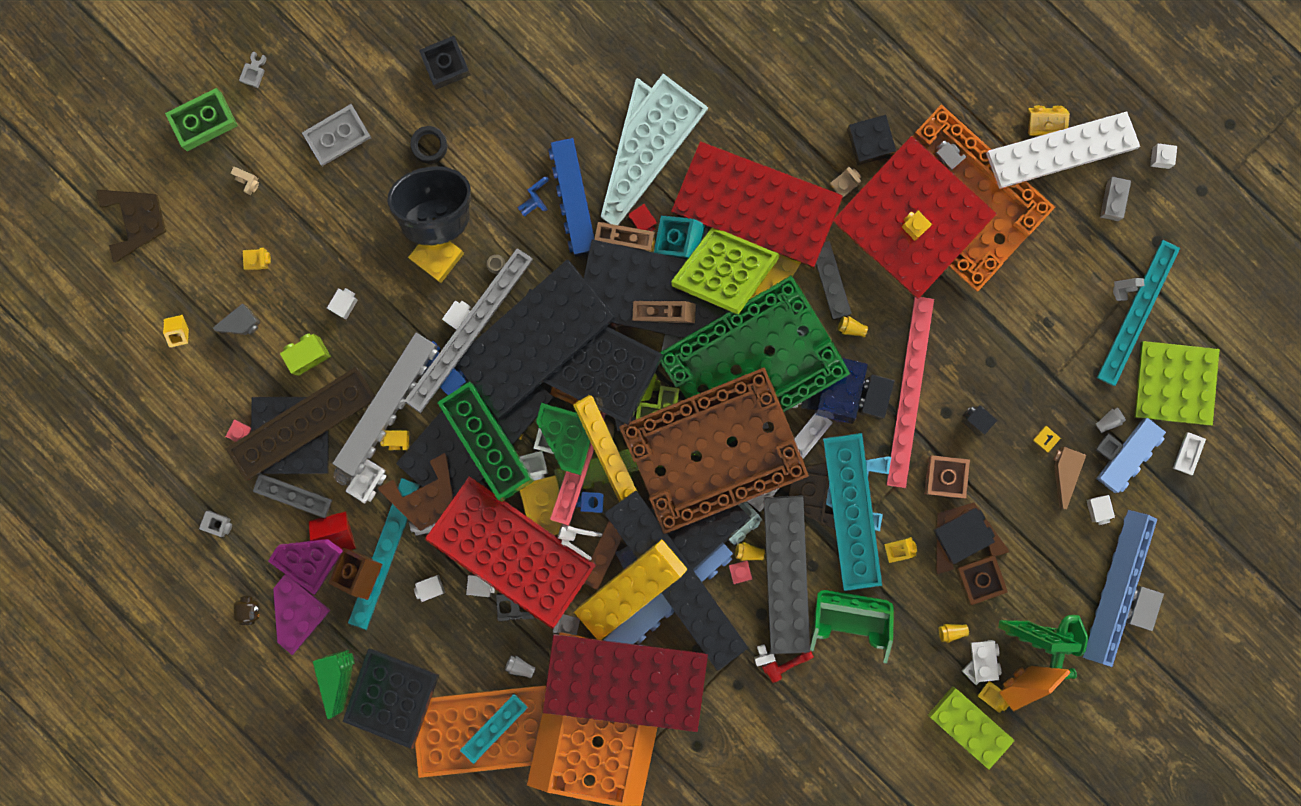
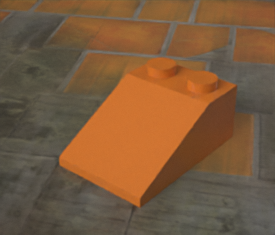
(1031, 685)

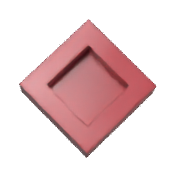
(237, 431)
(740, 572)

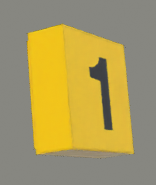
(1046, 439)

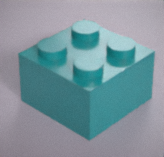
(678, 236)

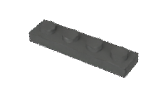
(832, 283)
(292, 495)

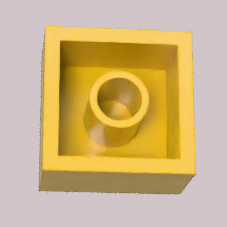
(437, 259)

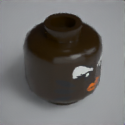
(246, 611)

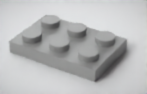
(336, 135)

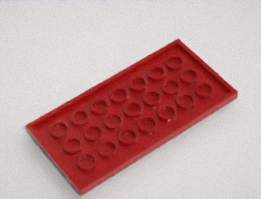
(757, 204)
(510, 552)

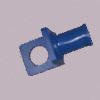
(535, 200)
(586, 502)

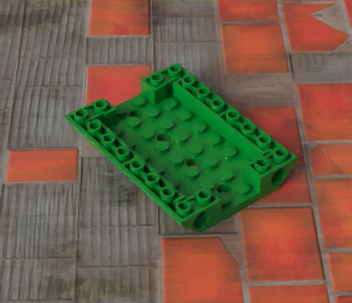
(796, 368)

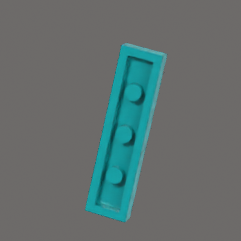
(494, 728)

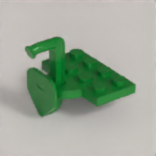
(1066, 639)

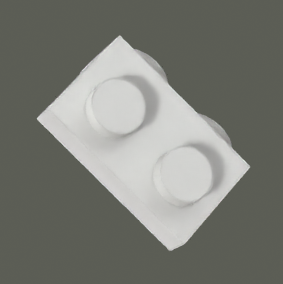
(535, 464)
(364, 484)
(985, 661)

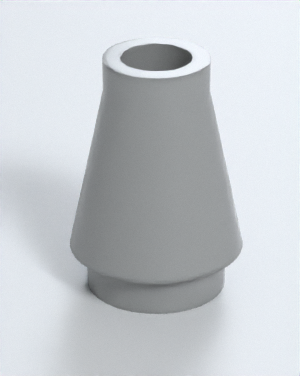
(1111, 420)
(519, 667)

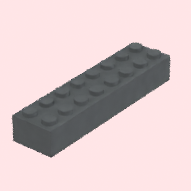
(786, 574)

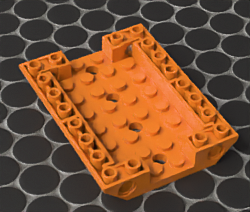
(1017, 206)
(567, 756)

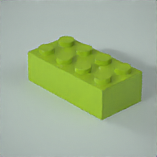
(971, 727)

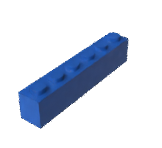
(573, 196)

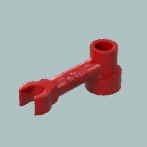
(775, 671)

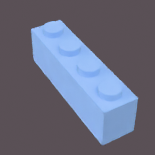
(1134, 451)

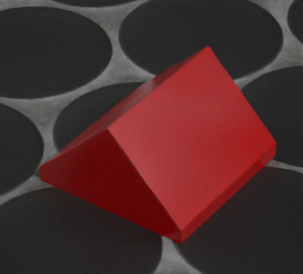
(334, 528)

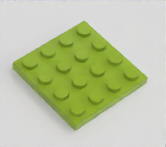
(725, 270)
(1176, 383)

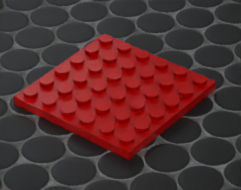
(904, 185)

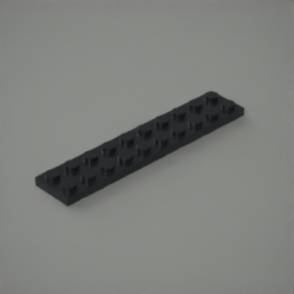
(686, 595)

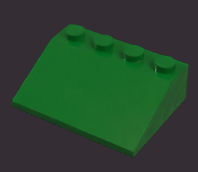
(334, 678)

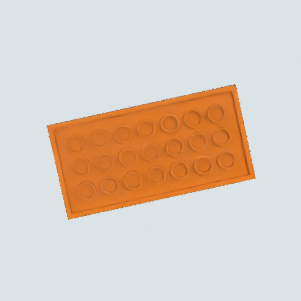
(457, 718)

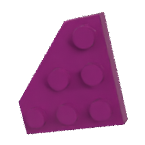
(306, 562)
(295, 613)

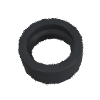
(428, 130)

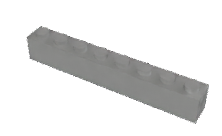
(385, 405)

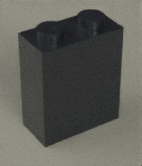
(964, 535)

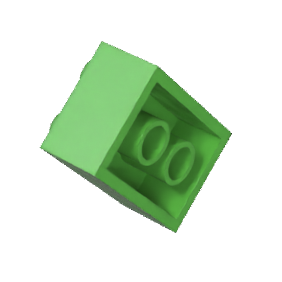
(201, 119)

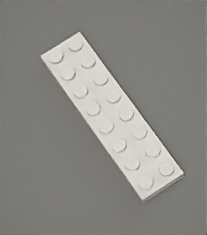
(1062, 149)

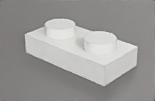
(1189, 453)

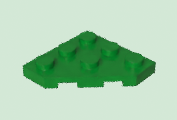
(565, 437)

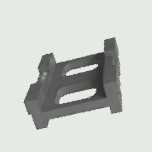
(514, 614)

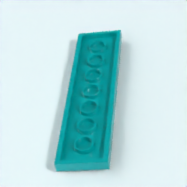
(852, 511)

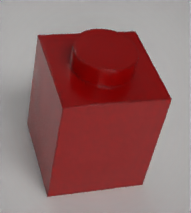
(643, 219)

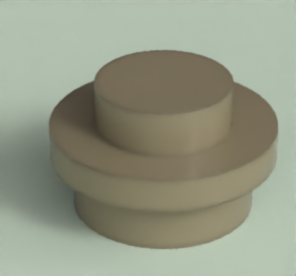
(495, 263)

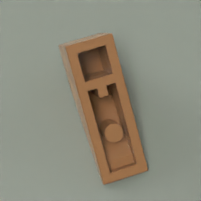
(624, 236)
(664, 311)
(1067, 471)

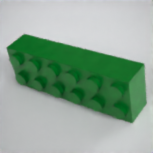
(485, 441)

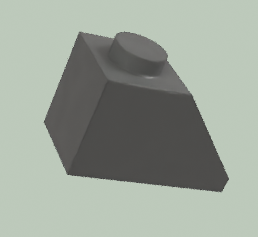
(239, 321)

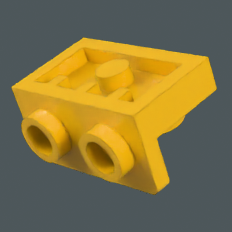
(1047, 120)

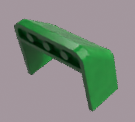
(856, 616)

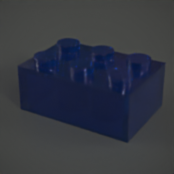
(842, 398)

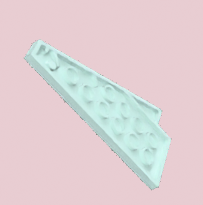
(652, 133)

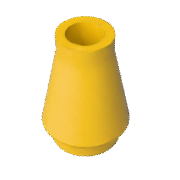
(852, 327)
(748, 552)
(952, 632)

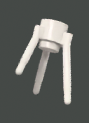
(568, 534)

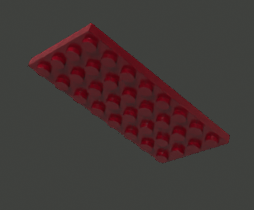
(625, 683)

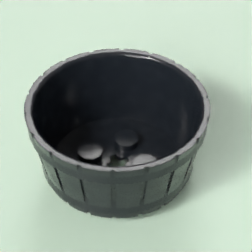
(431, 195)

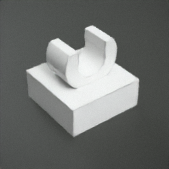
(763, 657)

